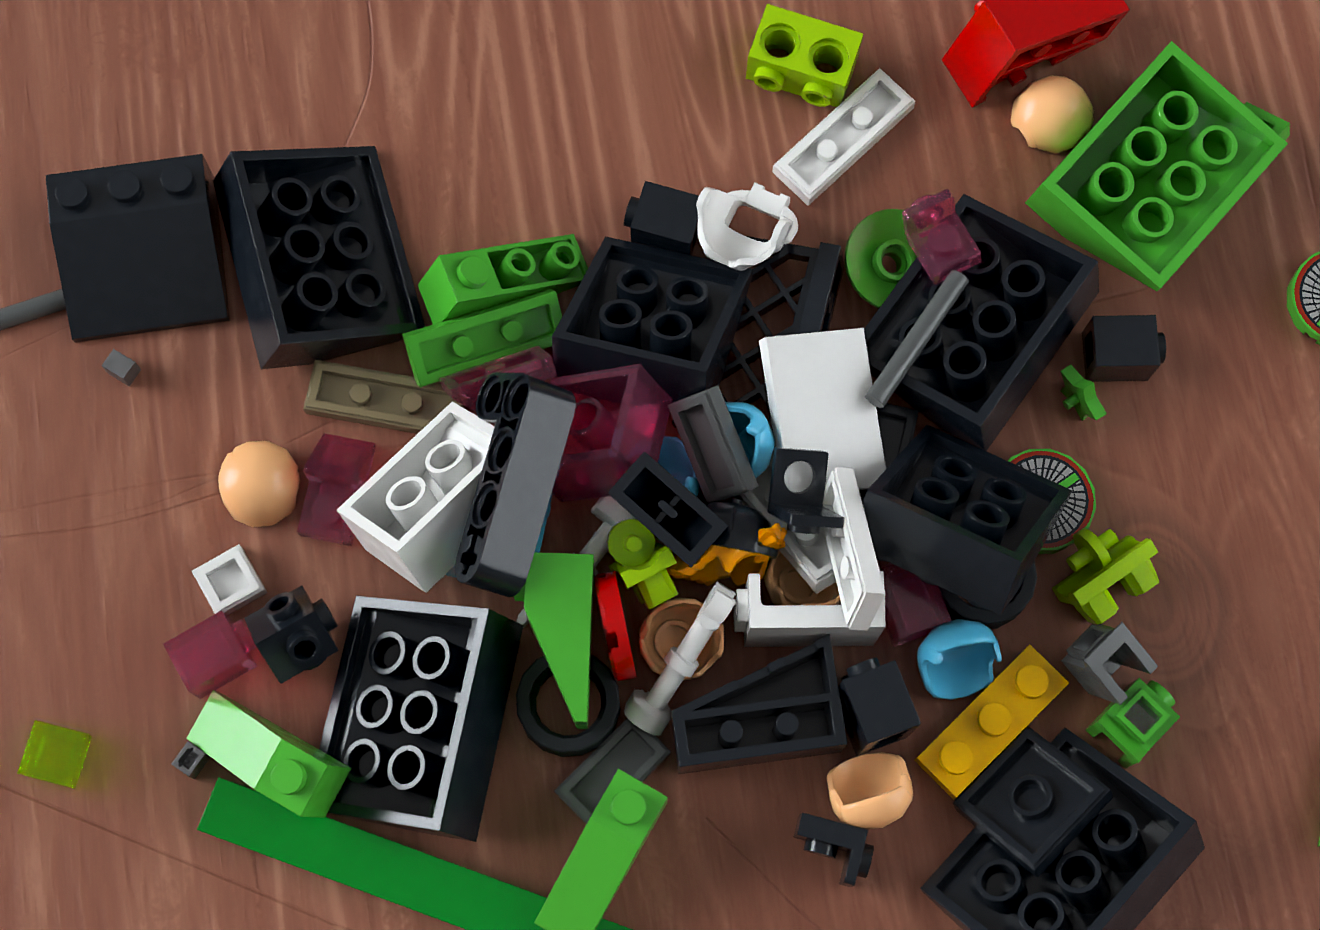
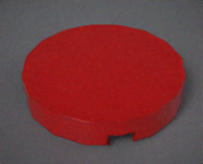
(615, 626)

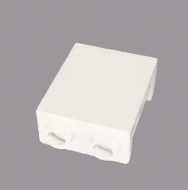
(797, 623)

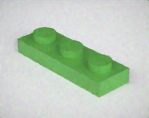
(482, 336)

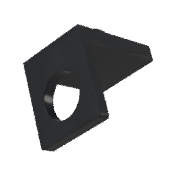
(803, 509)

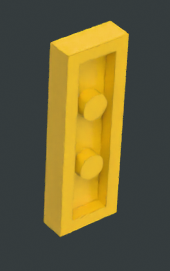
(991, 721)

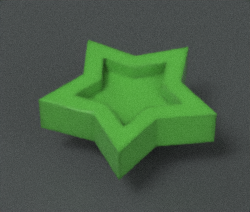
(1081, 395)

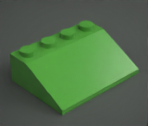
(1157, 170)

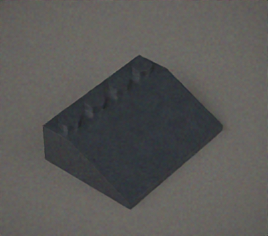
(316, 252)
(995, 334)
(420, 713)
(1099, 880)

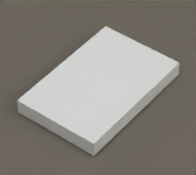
(820, 403)

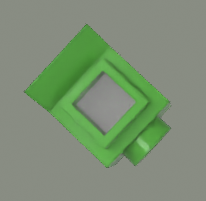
(1137, 721)

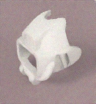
(730, 247)

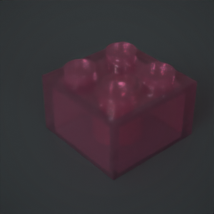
(613, 423)

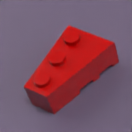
(1017, 34)

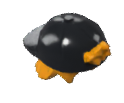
(739, 549)

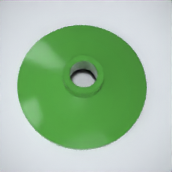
(869, 242)

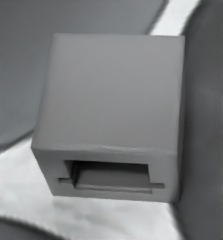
(121, 367)
(190, 760)

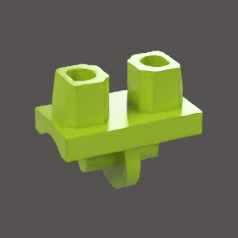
(641, 562)
(1101, 564)

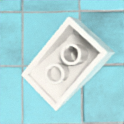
(422, 497)

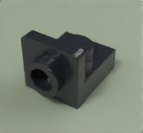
(827, 836)

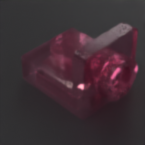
(939, 236)

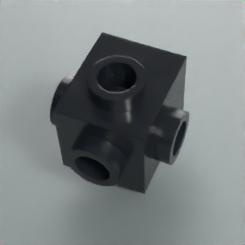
(293, 633)

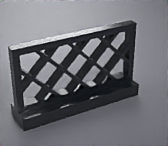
(812, 313)

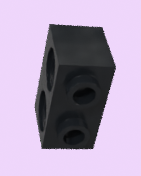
(876, 706)

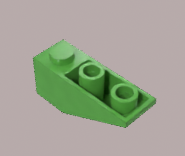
(498, 274)

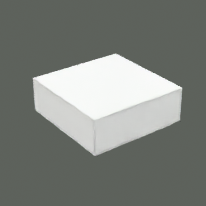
(229, 581)

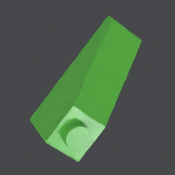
(560, 614)
(268, 757)
(602, 855)

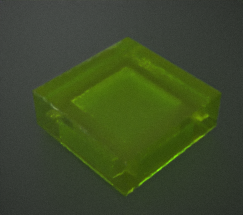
(54, 754)

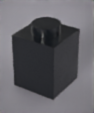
(663, 218)
(1122, 348)

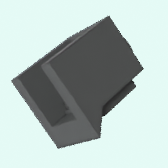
(1100, 654)

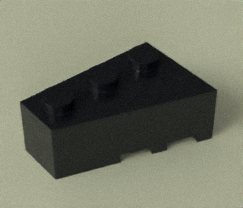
(765, 717)

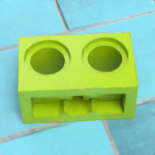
(808, 44)

